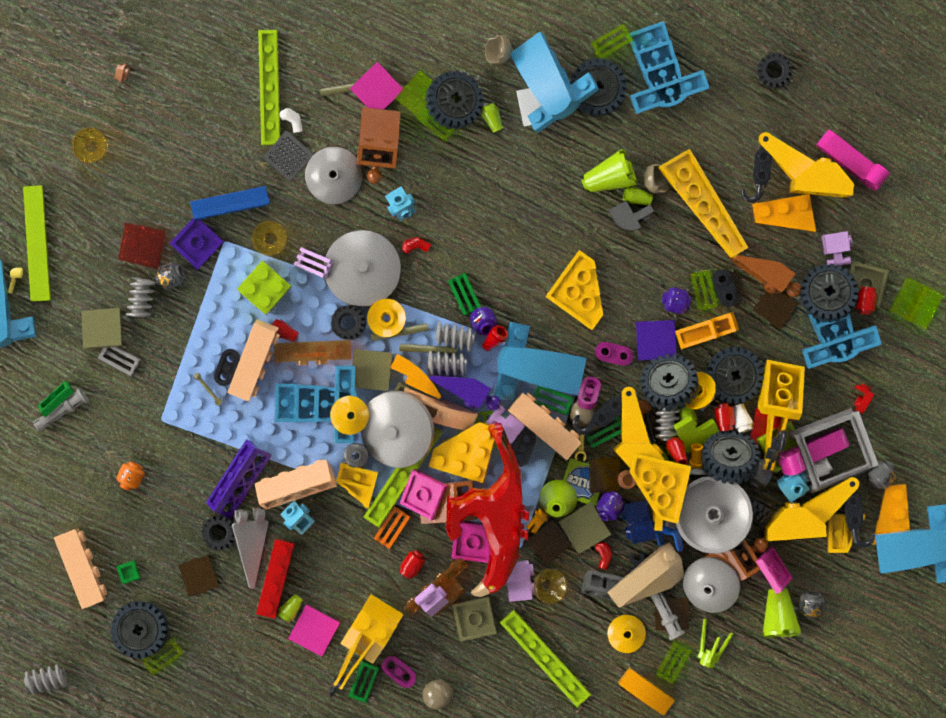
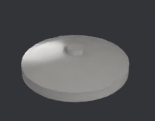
(363, 268)
(398, 429)
(715, 515)

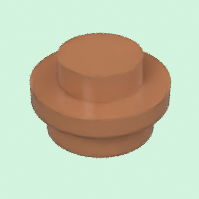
(122, 72)
(626, 480)

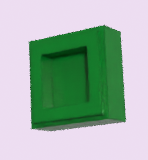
(128, 572)

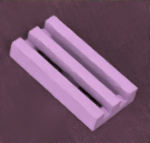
(301, 258)

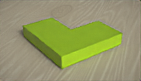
(691, 434)

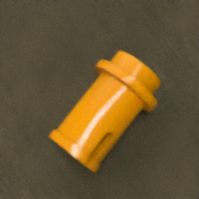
(696, 456)
(538, 520)

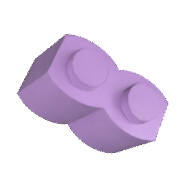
(519, 582)

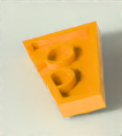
(787, 212)
(893, 511)

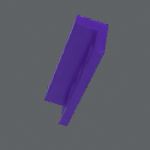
(234, 478)

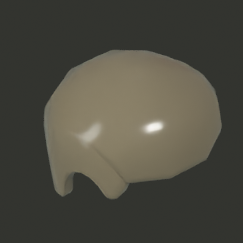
(498, 49)
(655, 180)
(585, 415)
(437, 694)

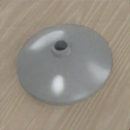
(336, 189)
(717, 576)

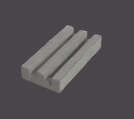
(133, 366)

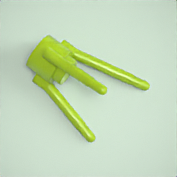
(711, 657)

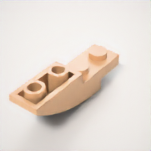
(446, 412)

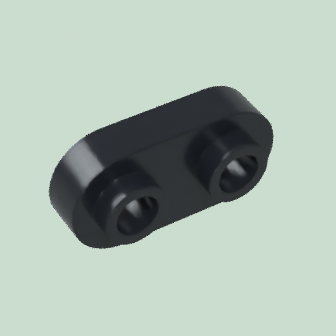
(725, 288)
(227, 367)
(524, 448)

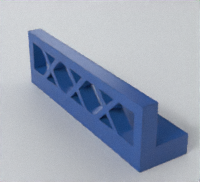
(229, 203)

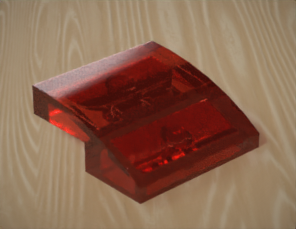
(141, 245)

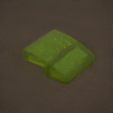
(414, 96)
(916, 303)

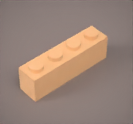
(253, 359)
(544, 426)
(295, 484)
(80, 568)

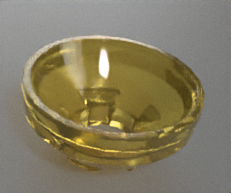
(82, 138)
(260, 233)
(557, 587)

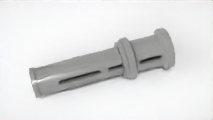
(66, 406)
(669, 620)

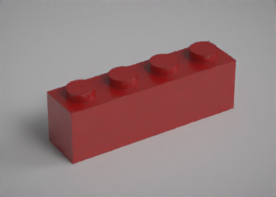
(275, 578)

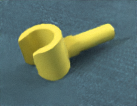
(14, 273)
(581, 448)

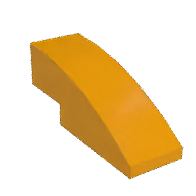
(707, 330)
(416, 377)
(646, 691)

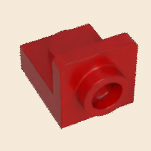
(863, 401)

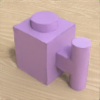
(836, 244)
(511, 424)
(432, 599)

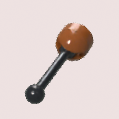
(645, 407)

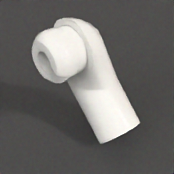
(293, 117)

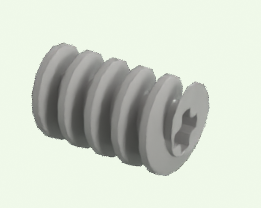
(140, 297)
(454, 336)
(447, 364)
(667, 421)
(45, 680)

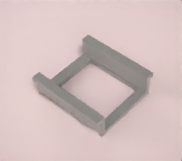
(862, 437)

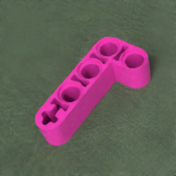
(853, 161)
(819, 448)

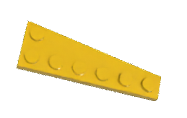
(695, 189)

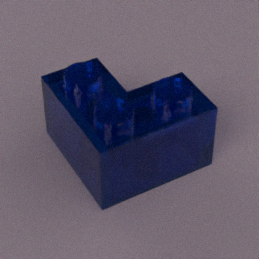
(638, 522)

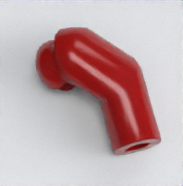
(414, 243)
(605, 553)

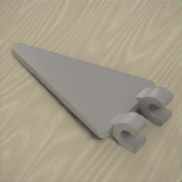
(250, 541)

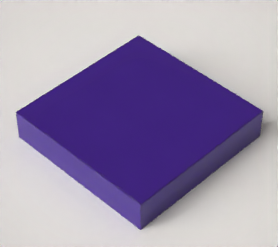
(196, 243)
(655, 339)

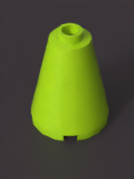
(610, 174)
(558, 498)
(780, 616)

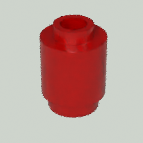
(866, 300)
(725, 417)
(412, 564)

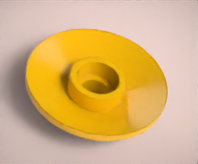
(376, 314)
(708, 389)
(342, 408)
(619, 627)

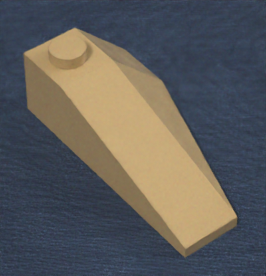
(653, 575)

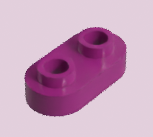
(614, 353)
(589, 393)
(398, 671)

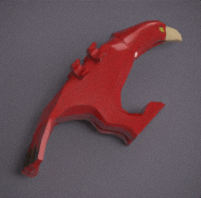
(500, 513)

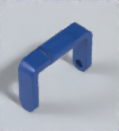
(669, 531)

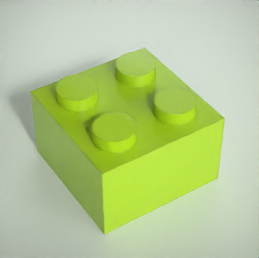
(264, 287)

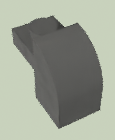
(626, 220)

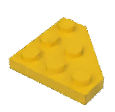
(579, 291)
(465, 453)
(661, 484)

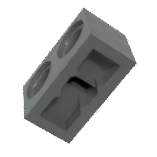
(599, 583)

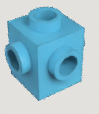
(400, 204)
(793, 485)
(297, 517)

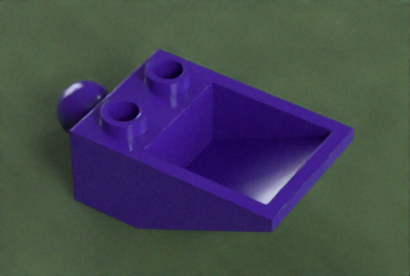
(470, 390)

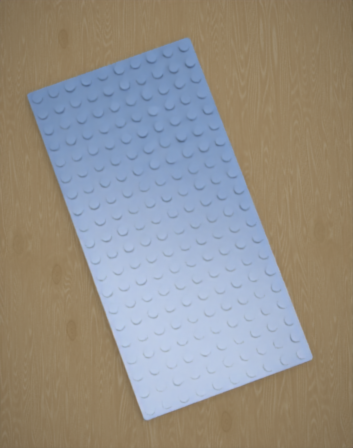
(308, 307)

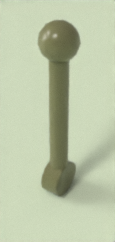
(218, 401)

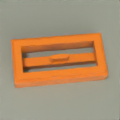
(383, 541)

